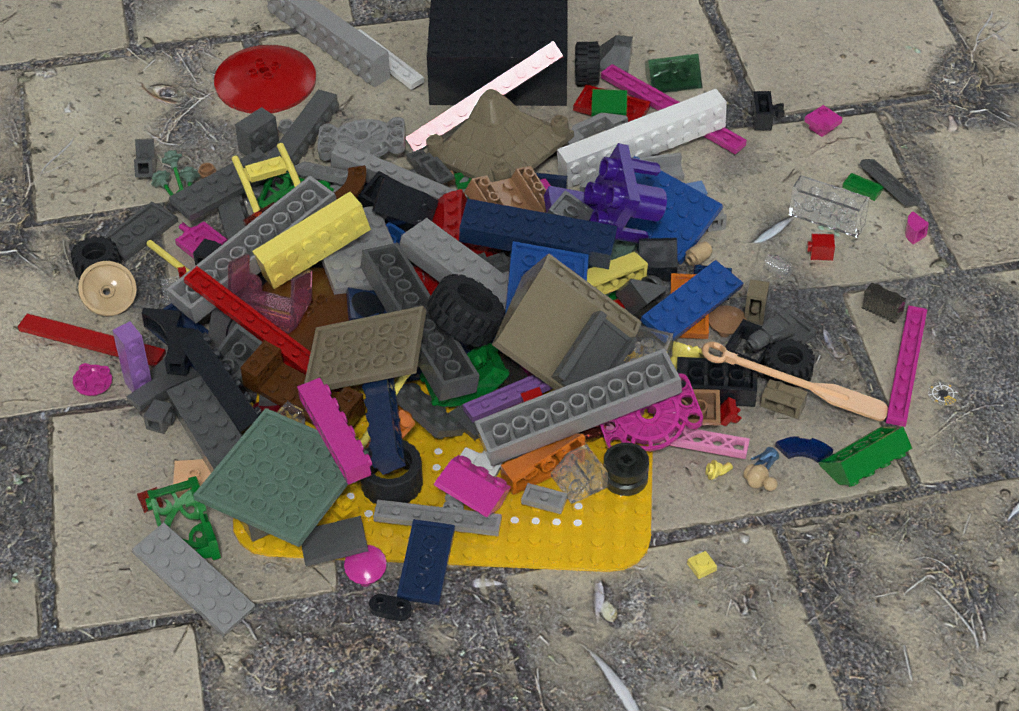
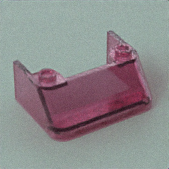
(280, 310)

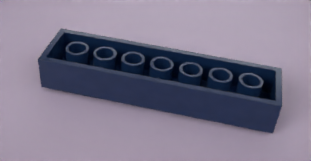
(500, 225)

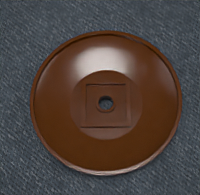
(323, 311)

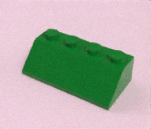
(867, 455)

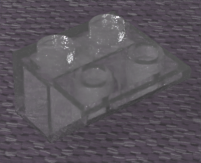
(580, 474)

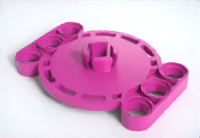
(660, 427)

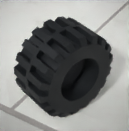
(587, 63)
(93, 251)
(793, 353)

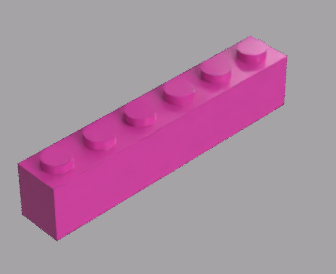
(334, 430)

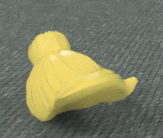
(684, 350)

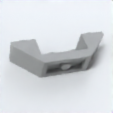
(595, 125)

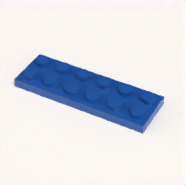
(693, 300)

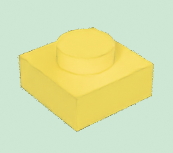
(702, 564)

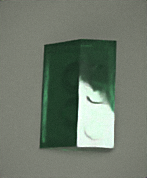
(674, 73)

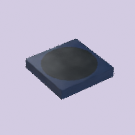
(363, 303)

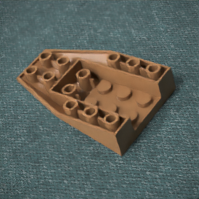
(520, 191)

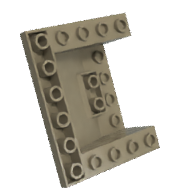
(549, 315)

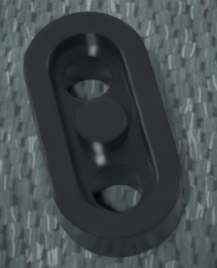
(389, 607)

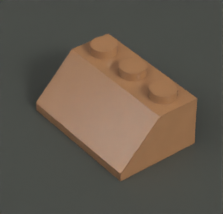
(709, 404)

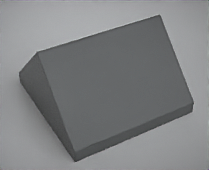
(637, 294)

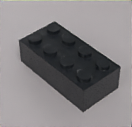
(730, 379)

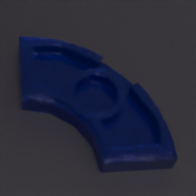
(802, 447)

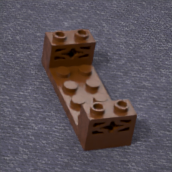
(278, 382)

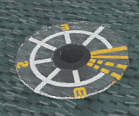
(943, 393)

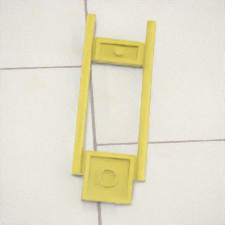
(264, 170)

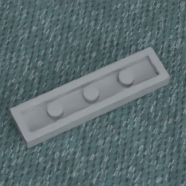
(322, 172)

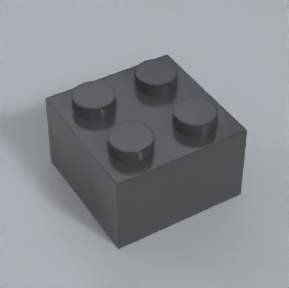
(257, 132)

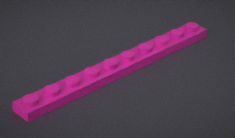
(659, 100)

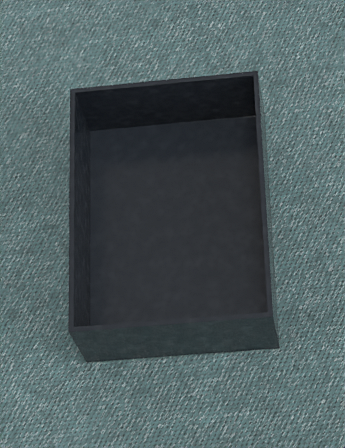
(485, 38)

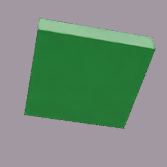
(609, 102)

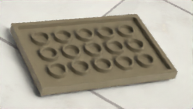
(367, 348)

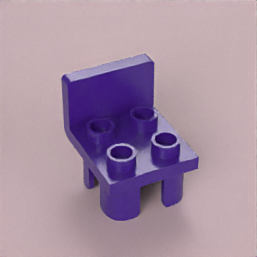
(617, 195)

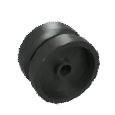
(626, 468)

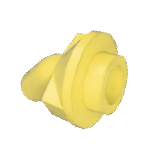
(716, 469)

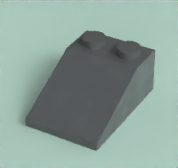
(238, 348)

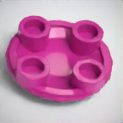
(92, 379)
(366, 566)

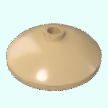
(110, 277)

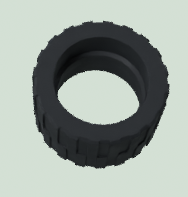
(398, 489)

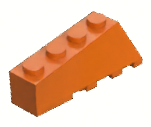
(538, 464)

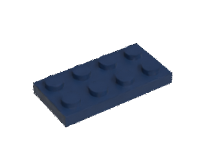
(426, 562)

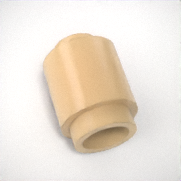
(698, 253)

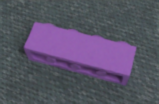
(132, 356)

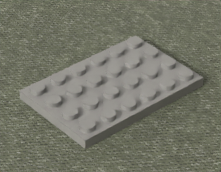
(344, 265)

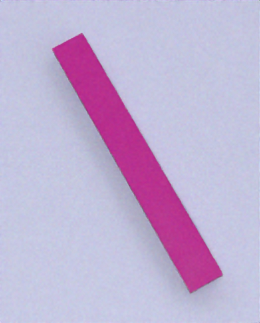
(906, 366)

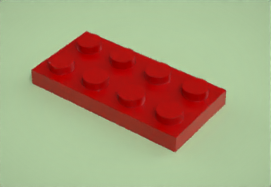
(635, 107)

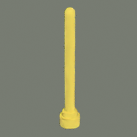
(165, 255)

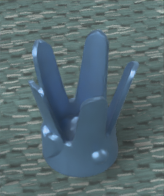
(770, 455)

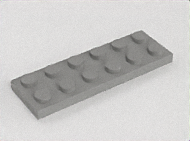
(193, 579)

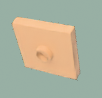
(189, 468)

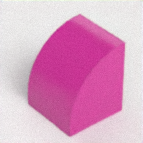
(916, 228)

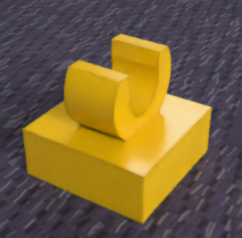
(344, 508)

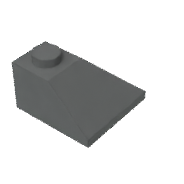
(616, 52)

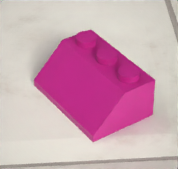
(473, 485)

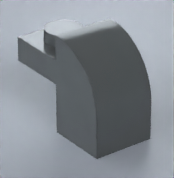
(145, 158)

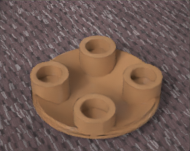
(726, 319)

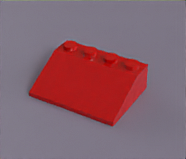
(450, 213)

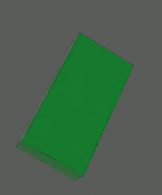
(862, 186)

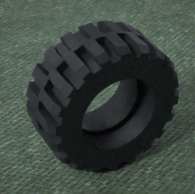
(466, 310)

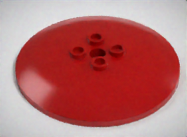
(284, 84)

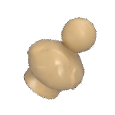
(759, 476)

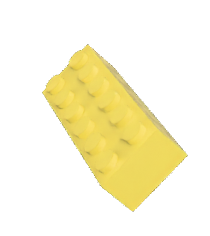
(311, 240)

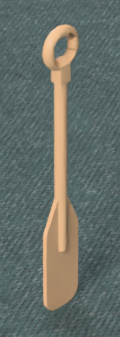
(831, 393)

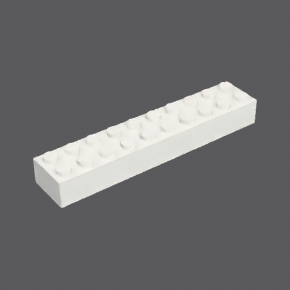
(645, 135)

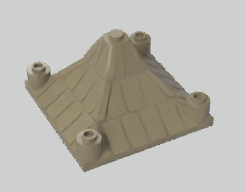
(499, 140)

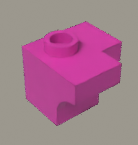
(823, 120)

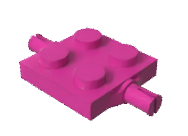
(194, 236)

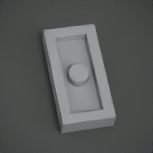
(544, 498)

